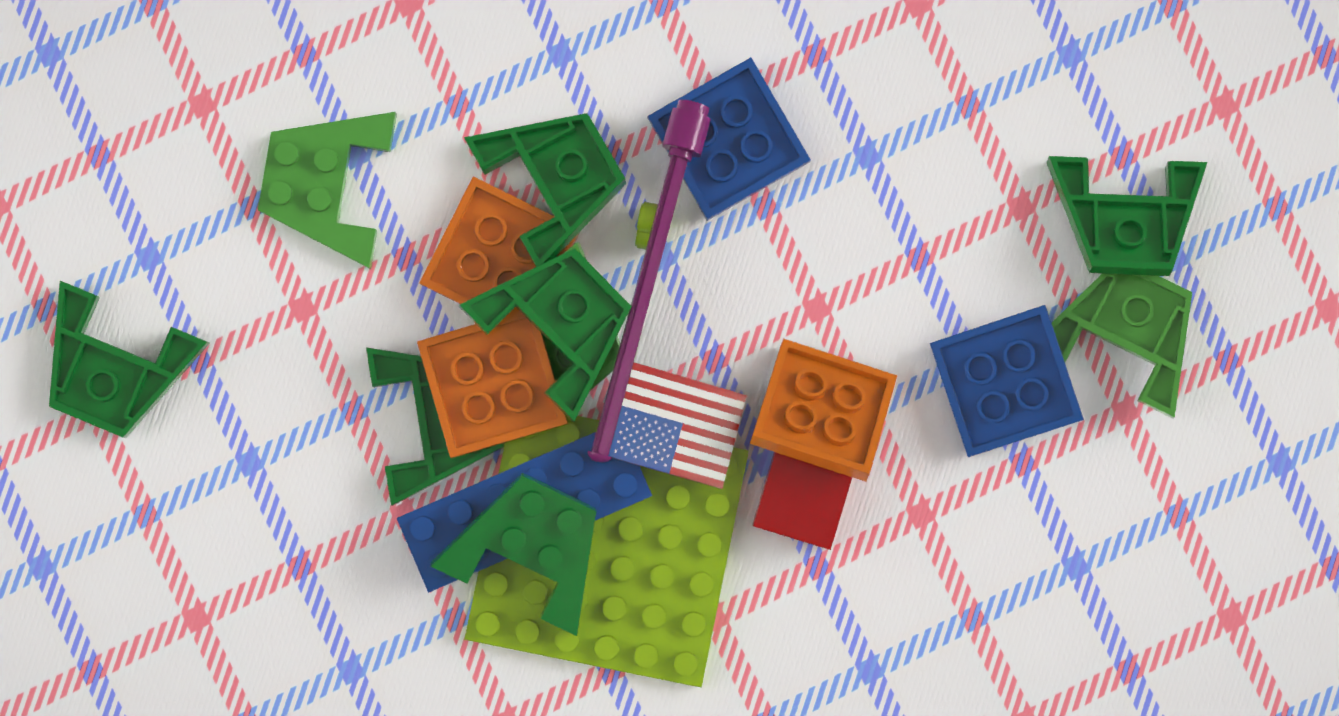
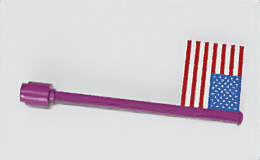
(652, 413)

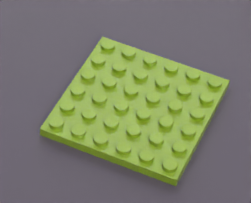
(647, 582)

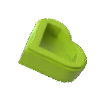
(645, 223)

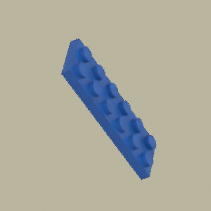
(568, 469)

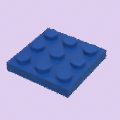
(745, 143)
(1006, 381)

